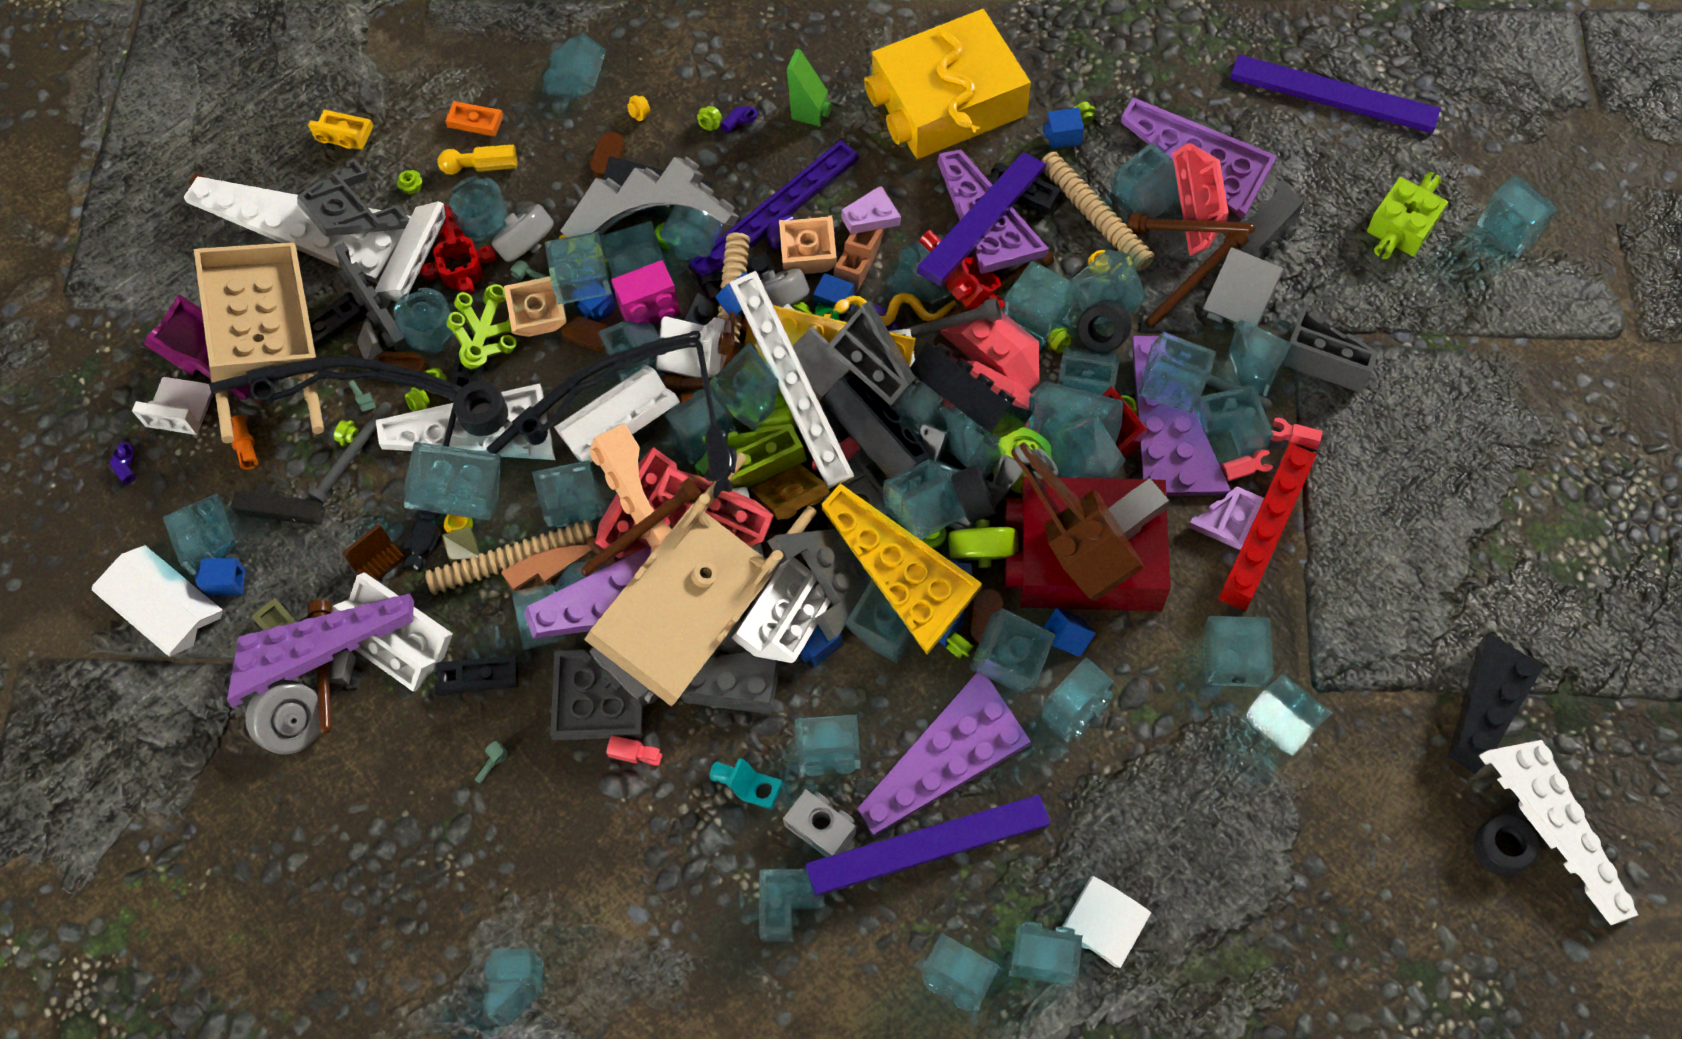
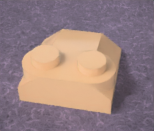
(808, 244)
(534, 307)

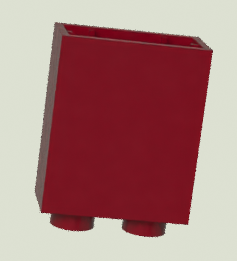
(1043, 578)

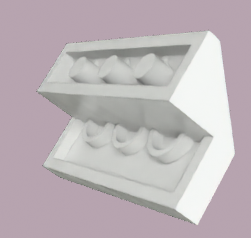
(410, 252)
(631, 402)
(156, 599)
(783, 614)
(406, 652)

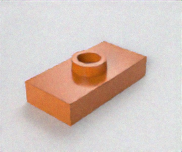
(474, 118)

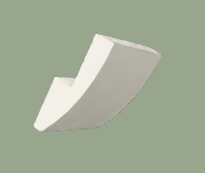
(1107, 921)

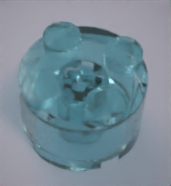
(478, 207)
(691, 232)
(423, 320)
(919, 406)
(521, 600)

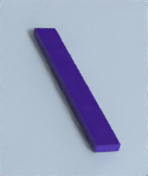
(1335, 93)
(781, 203)
(980, 219)
(926, 845)

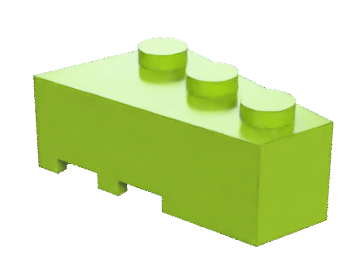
(767, 453)

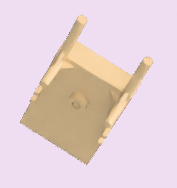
(254, 317)
(671, 615)

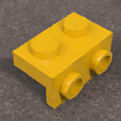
(341, 129)

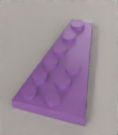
(1242, 165)
(1011, 238)
(1175, 441)
(583, 602)
(307, 644)
(957, 747)

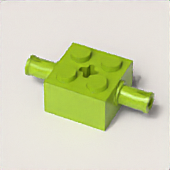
(1407, 216)

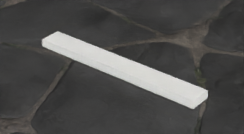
(792, 380)

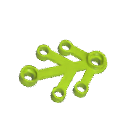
(493, 298)

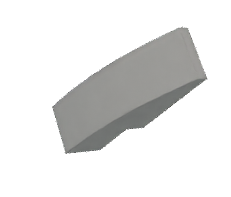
(1139, 507)

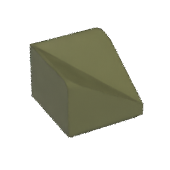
(461, 545)

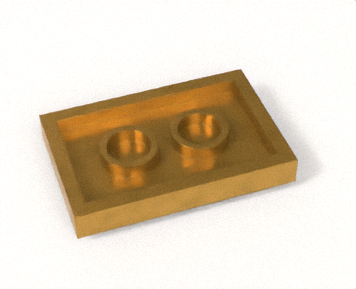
(789, 491)

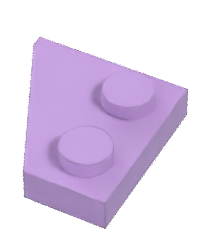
(871, 213)
(1229, 518)

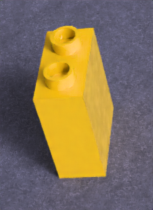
(919, 98)

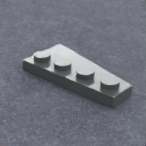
(352, 275)

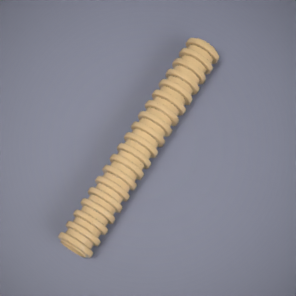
(1096, 211)
(735, 265)
(504, 558)

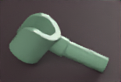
(521, 269)
(365, 401)
(497, 755)

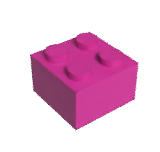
(646, 294)

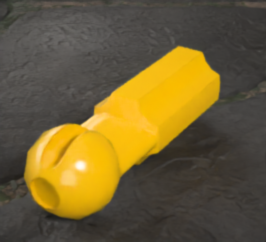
(481, 159)

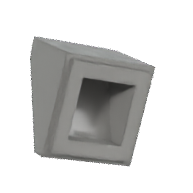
(369, 342)
(341, 667)

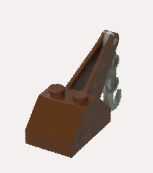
(1082, 535)

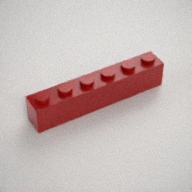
(1267, 527)

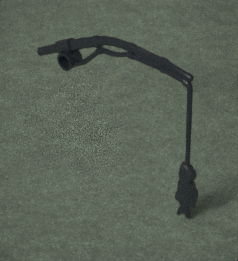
(720, 456)
(425, 530)

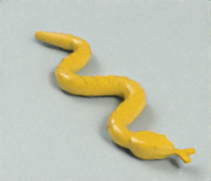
(960, 118)
(843, 305)

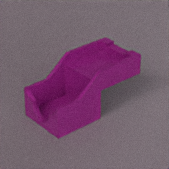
(183, 341)

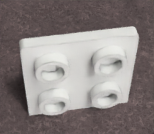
(686, 361)
(176, 406)

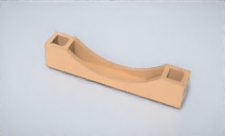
(618, 457)

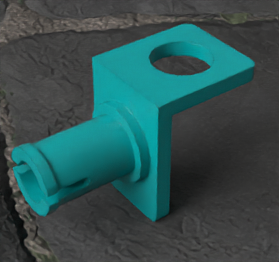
(745, 781)

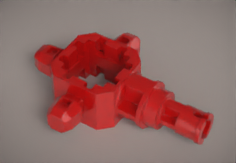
(453, 245)
(966, 281)

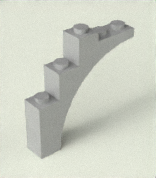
(678, 185)

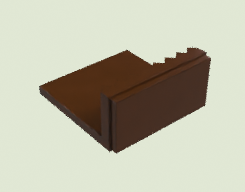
(726, 344)
(373, 554)

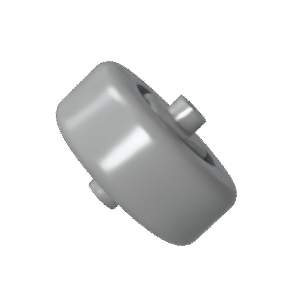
(522, 233)
(785, 286)
(284, 717)

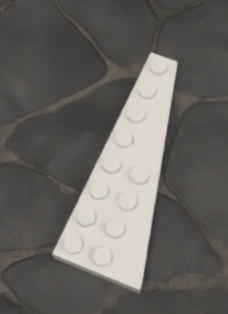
(281, 219)

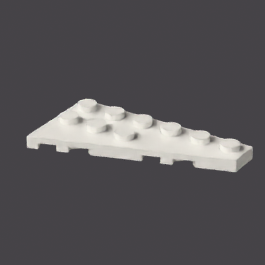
(431, 425)
(1561, 822)

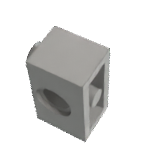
(826, 841)

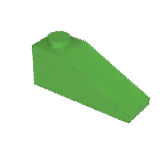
(806, 92)

